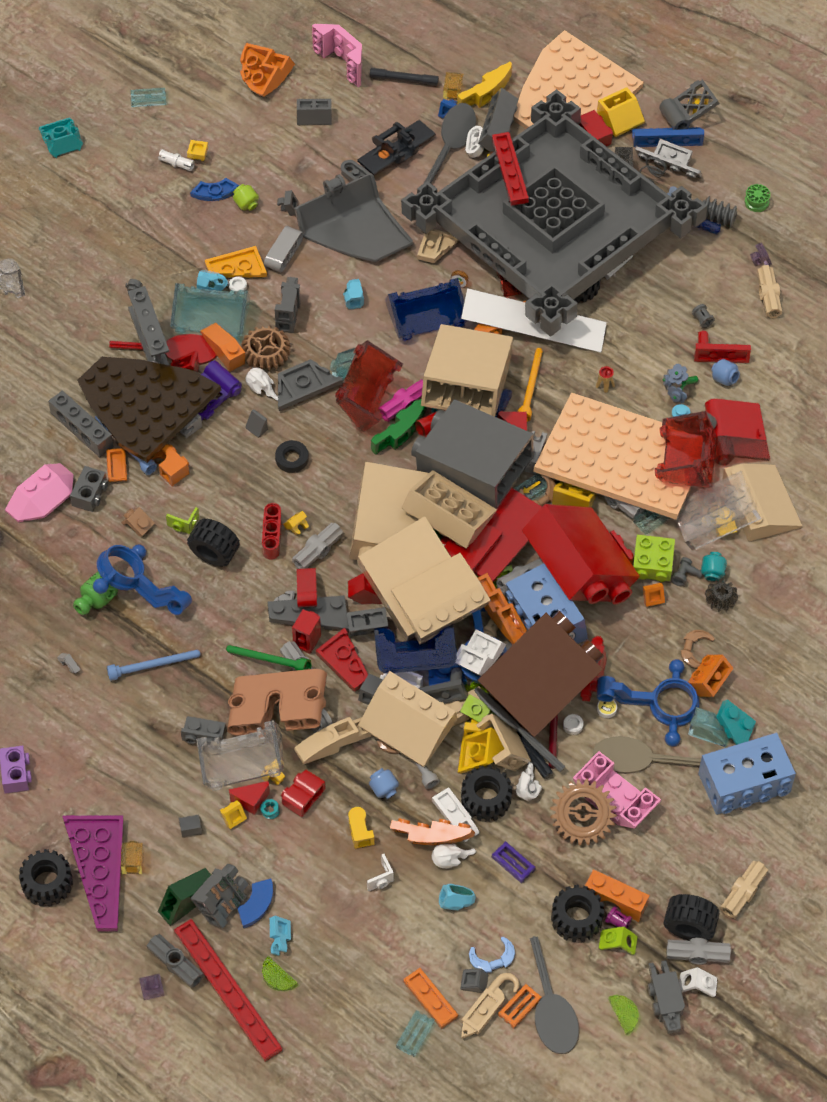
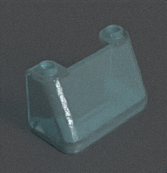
(203, 307)

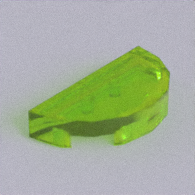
(276, 977)
(625, 1011)

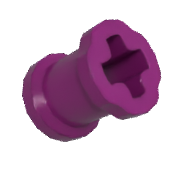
(618, 918)

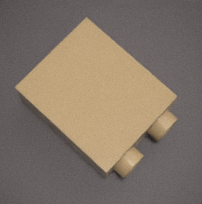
(467, 368)
(380, 505)
(398, 561)

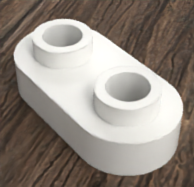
(472, 146)

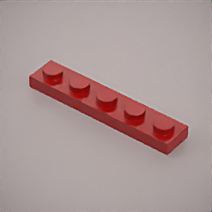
(510, 168)

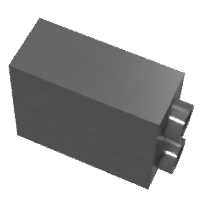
(475, 451)

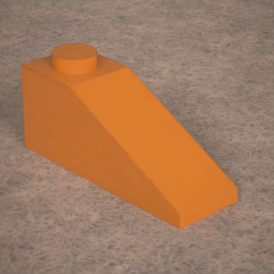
(224, 346)

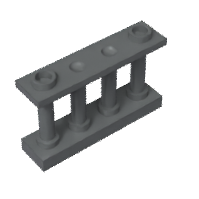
(147, 326)

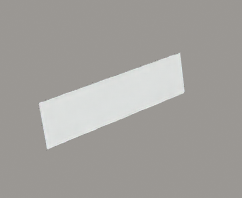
(510, 315)

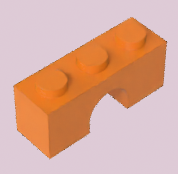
(174, 466)
(628, 899)

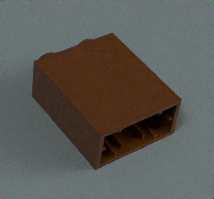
(542, 672)

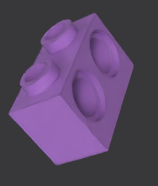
(13, 769)

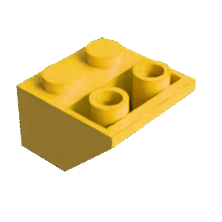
(620, 111)

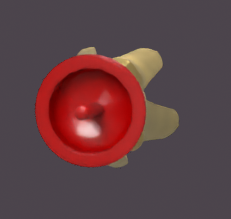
(606, 375)

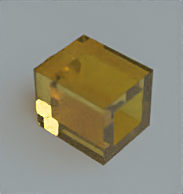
(452, 85)
(132, 858)

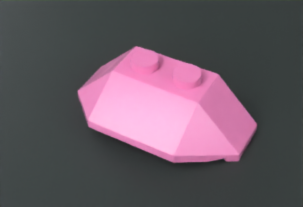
(41, 493)

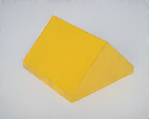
(572, 495)

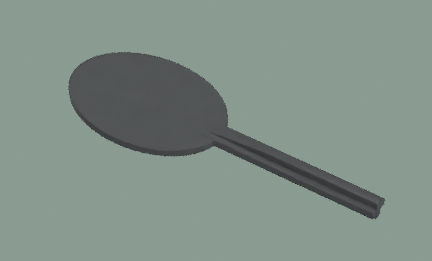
(454, 132)
(500, 711)
(554, 1015)

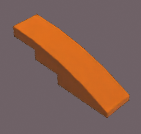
(501, 612)

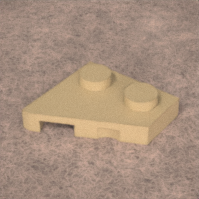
(435, 245)

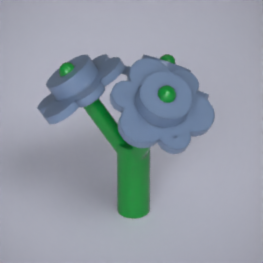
(679, 376)

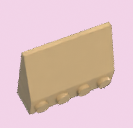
(770, 499)
(448, 508)
(440, 596)
(407, 719)

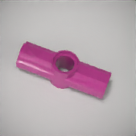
(401, 400)

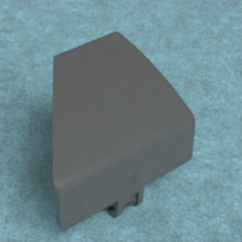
(352, 220)

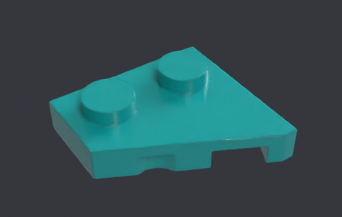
(735, 722)

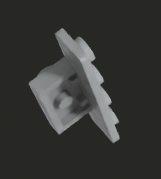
(671, 155)

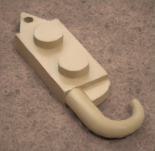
(486, 1005)

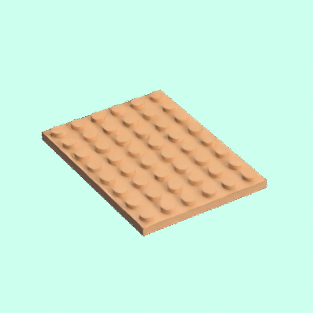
(610, 455)

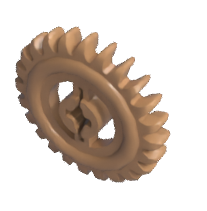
(563, 810)

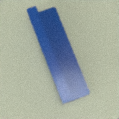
(650, 137)

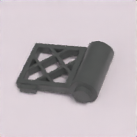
(675, 111)

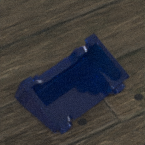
(426, 309)
(412, 656)

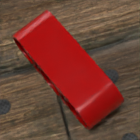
(271, 539)
(306, 587)

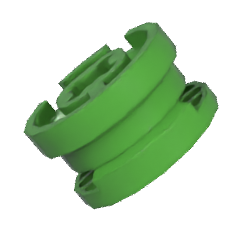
(757, 198)

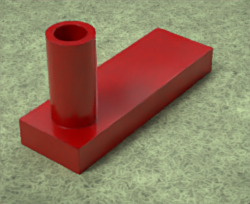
(714, 352)

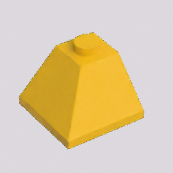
(479, 749)

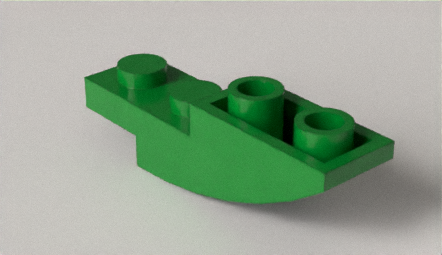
(401, 431)

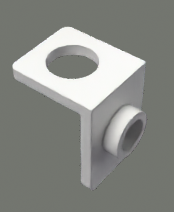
(384, 879)
(700, 980)

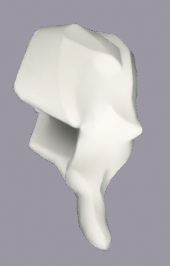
(260, 380)
(525, 788)
(447, 855)

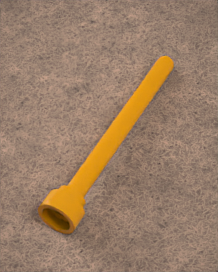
(531, 384)

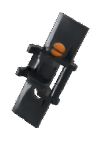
(399, 151)

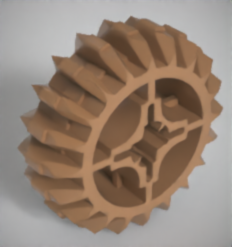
(263, 342)

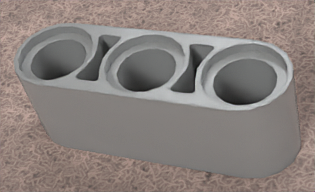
(283, 249)

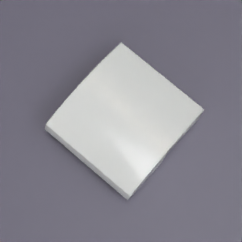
(479, 653)

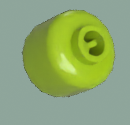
(245, 197)

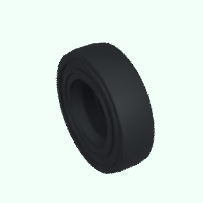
(287, 466)

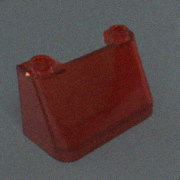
(366, 384)
(688, 451)

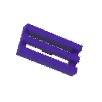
(525, 873)

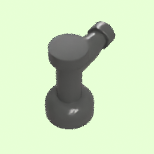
(679, 578)

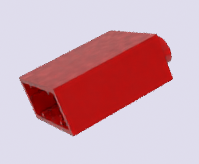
(581, 554)

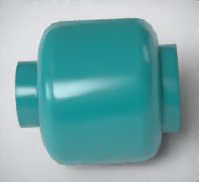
(713, 566)

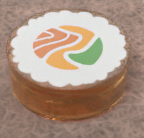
(462, 276)

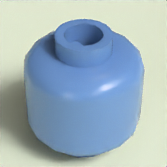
(725, 372)
(383, 783)

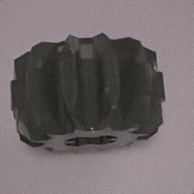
(721, 595)

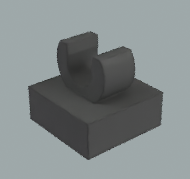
(288, 203)

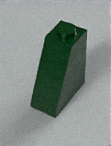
(177, 899)

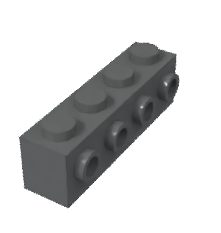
(498, 117)

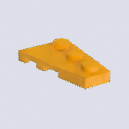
(238, 264)

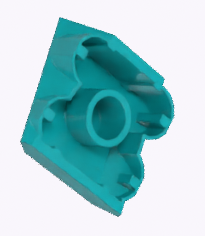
(61, 136)

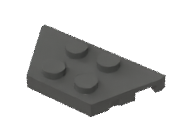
(303, 383)

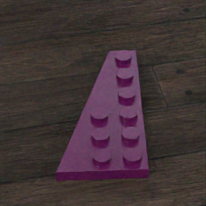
(97, 851)

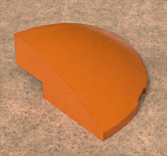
(263, 68)

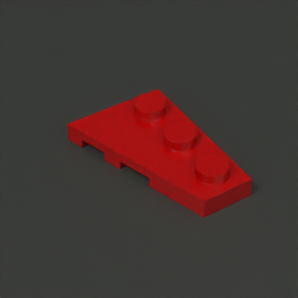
(342, 658)

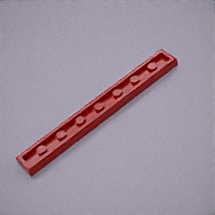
(228, 990)

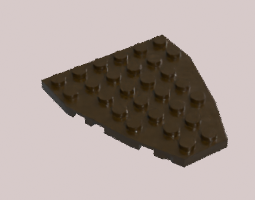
(144, 401)

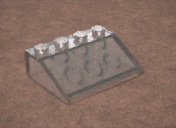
(717, 511)

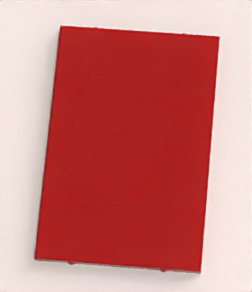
(510, 519)

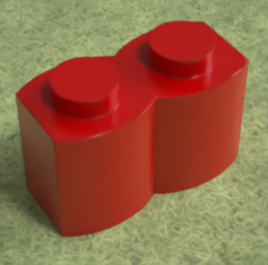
(303, 792)

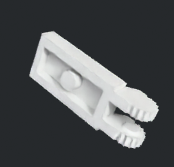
(453, 810)

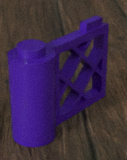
(229, 385)

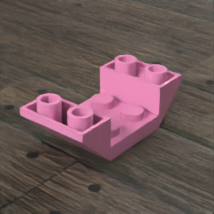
(333, 38)
(630, 802)

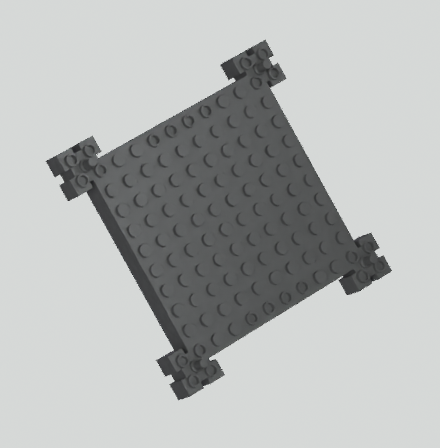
(580, 219)

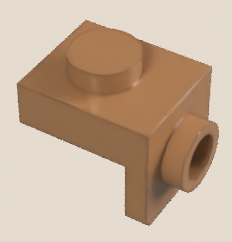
(138, 521)

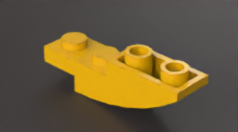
(490, 85)

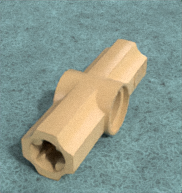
(769, 291)
(744, 889)

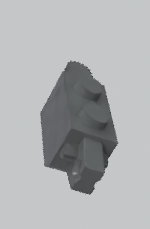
(667, 997)

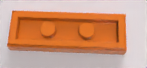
(430, 998)

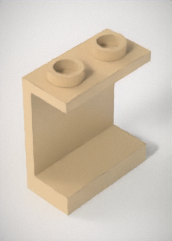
(514, 753)

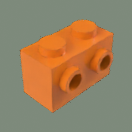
(710, 675)

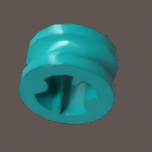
(270, 815)

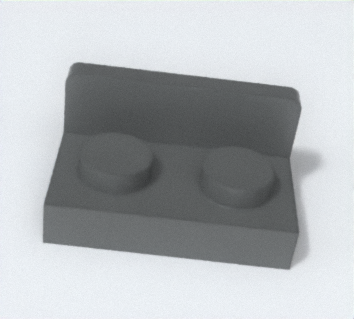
(198, 728)

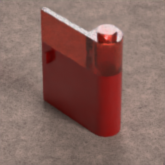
(738, 430)

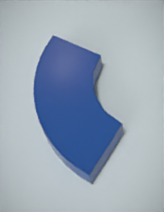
(214, 191)
(257, 904)

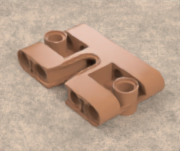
(298, 695)

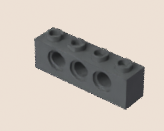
(80, 423)

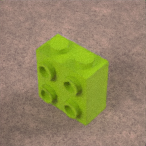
(654, 557)

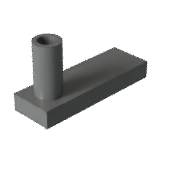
(448, 691)

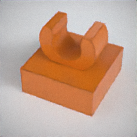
(653, 594)

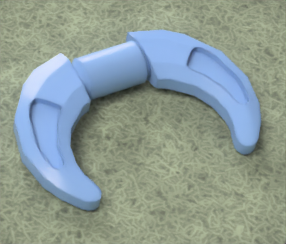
(506, 959)

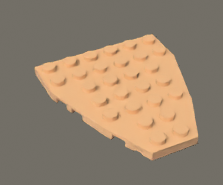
(575, 72)

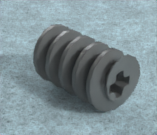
(722, 213)

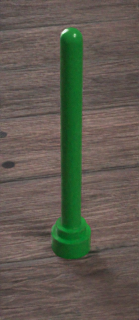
(299, 664)

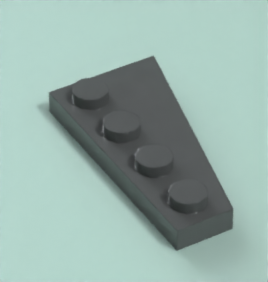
(330, 609)

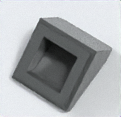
(257, 423)
(190, 825)
(474, 980)

